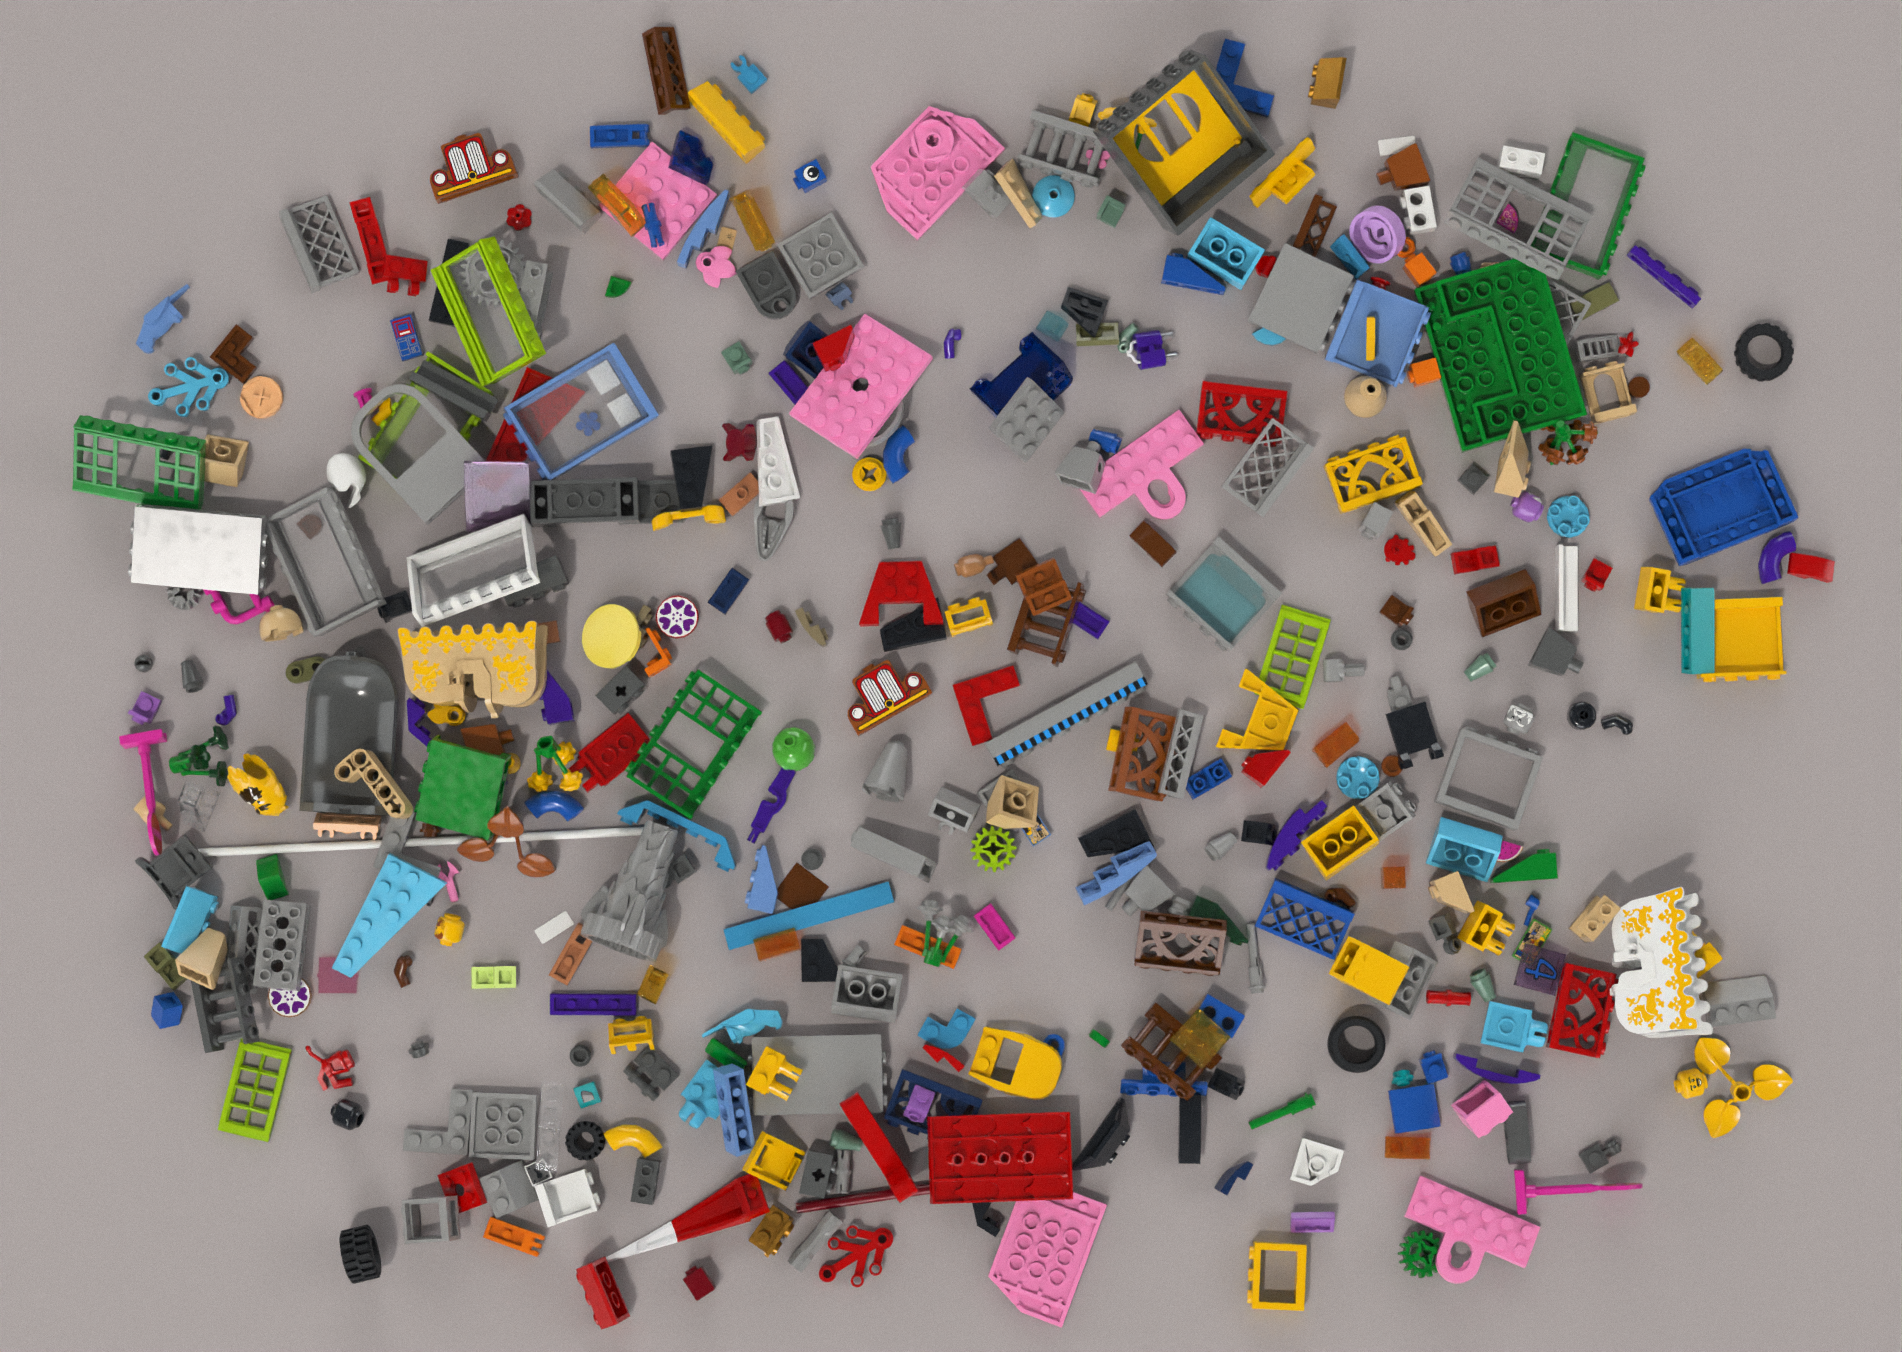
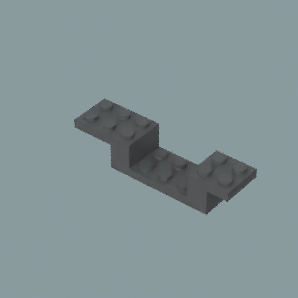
(601, 501)

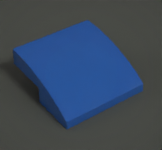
(1414, 1108)

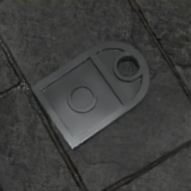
(767, 285)

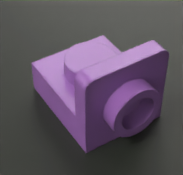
(145, 708)

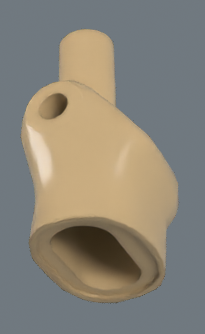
(142, 810)

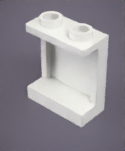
(567, 1197)

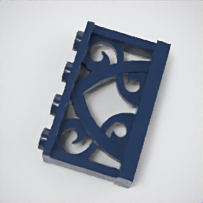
(961, 1100)

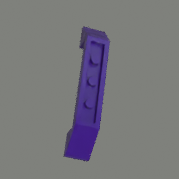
(415, 715)

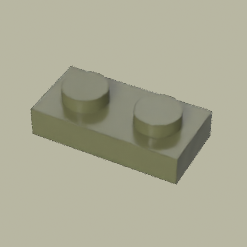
(1106, 335)

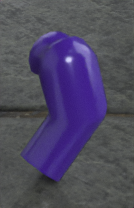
(949, 350)
(228, 713)

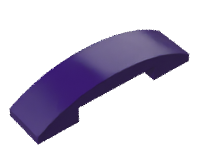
(1520, 1077)

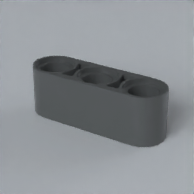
(1517, 1134)

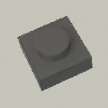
(1473, 479)

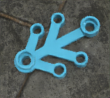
(191, 386)

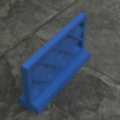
(1309, 900)

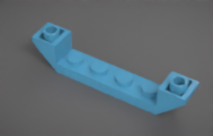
(635, 812)

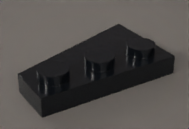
(1115, 836)

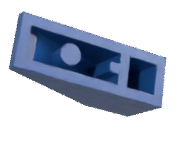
(1185, 274)

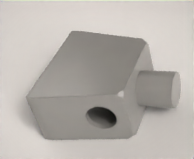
(1082, 468)
(1146, 892)

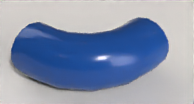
(894, 454)
(554, 802)

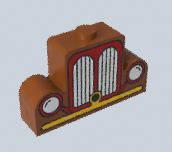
(470, 168)
(884, 695)

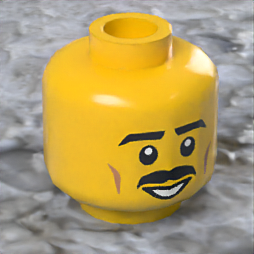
(1690, 1083)

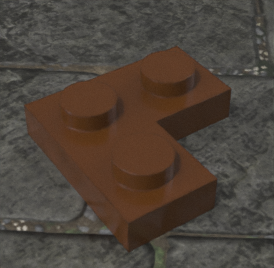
(229, 354)

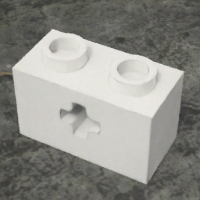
(1521, 162)

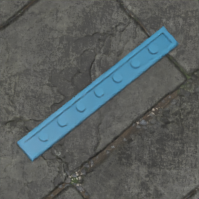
(810, 915)

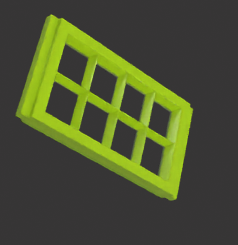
(1303, 618)
(244, 1129)

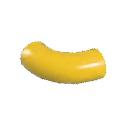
(632, 1136)

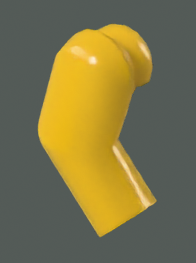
(384, 412)

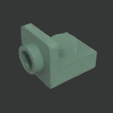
(737, 358)

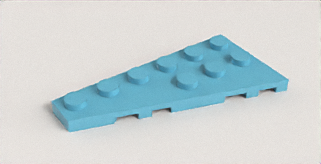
(391, 903)

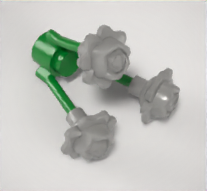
(944, 925)

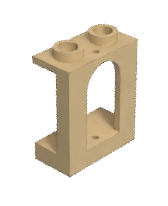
(1616, 372)
(1590, 921)

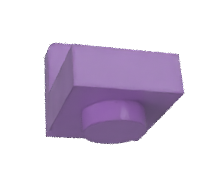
(919, 1104)

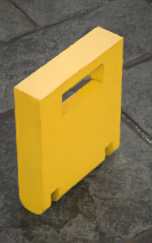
(776, 1161)

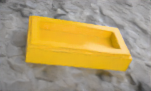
(1370, 338)

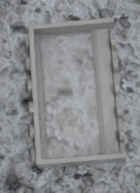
(323, 562)

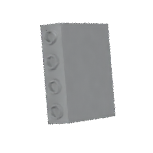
(1302, 298)

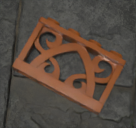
(1123, 755)

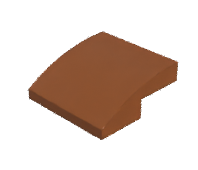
(1043, 586)

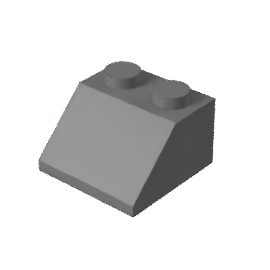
(508, 1189)

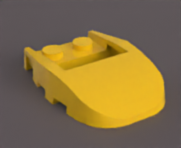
(1035, 1071)

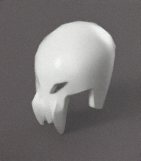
(344, 471)

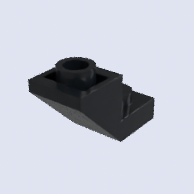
(987, 1224)

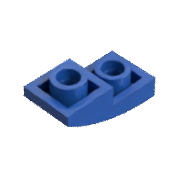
(1207, 779)

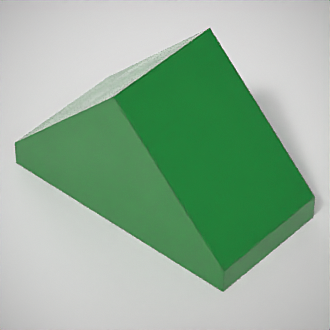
(271, 877)

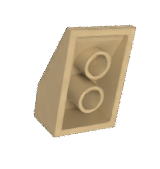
(1513, 464)

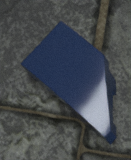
(1229, 1177)

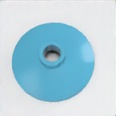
(1053, 206)

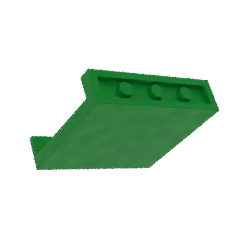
(461, 787)

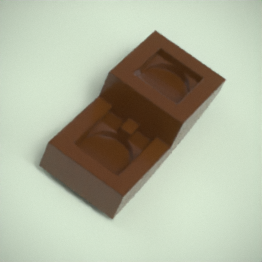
(1153, 544)

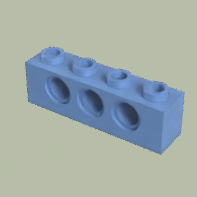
(734, 1109)

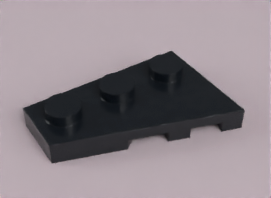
(690, 475)
(911, 631)

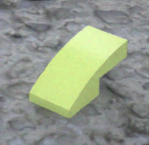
(493, 977)

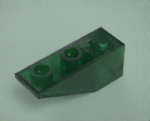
(1208, 909)

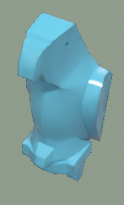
(748, 1023)

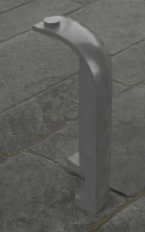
(347, 709)

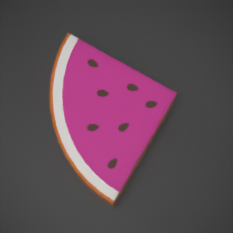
(1508, 851)

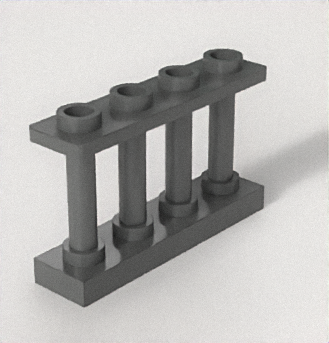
(210, 1019)

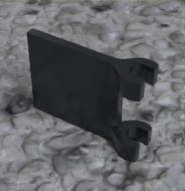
(1412, 733)

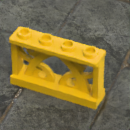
(1355, 498)

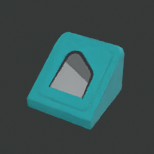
(587, 1095)

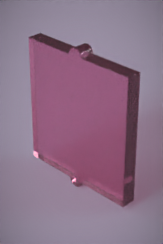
(333, 981)

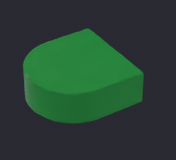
(1099, 1038)

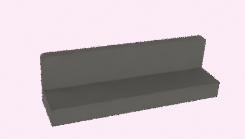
(454, 390)

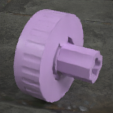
(1385, 228)

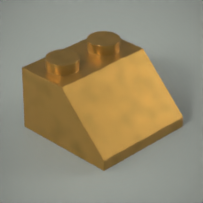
(1328, 82)

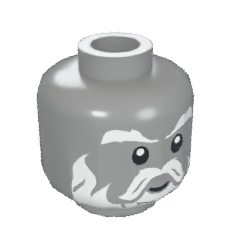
(1519, 719)

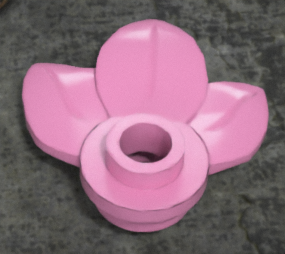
(719, 265)

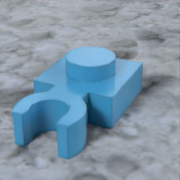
(750, 76)

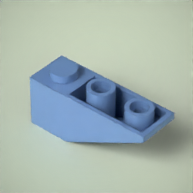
(764, 888)

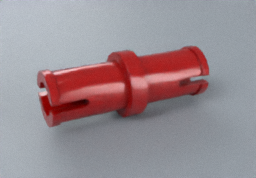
(1448, 997)

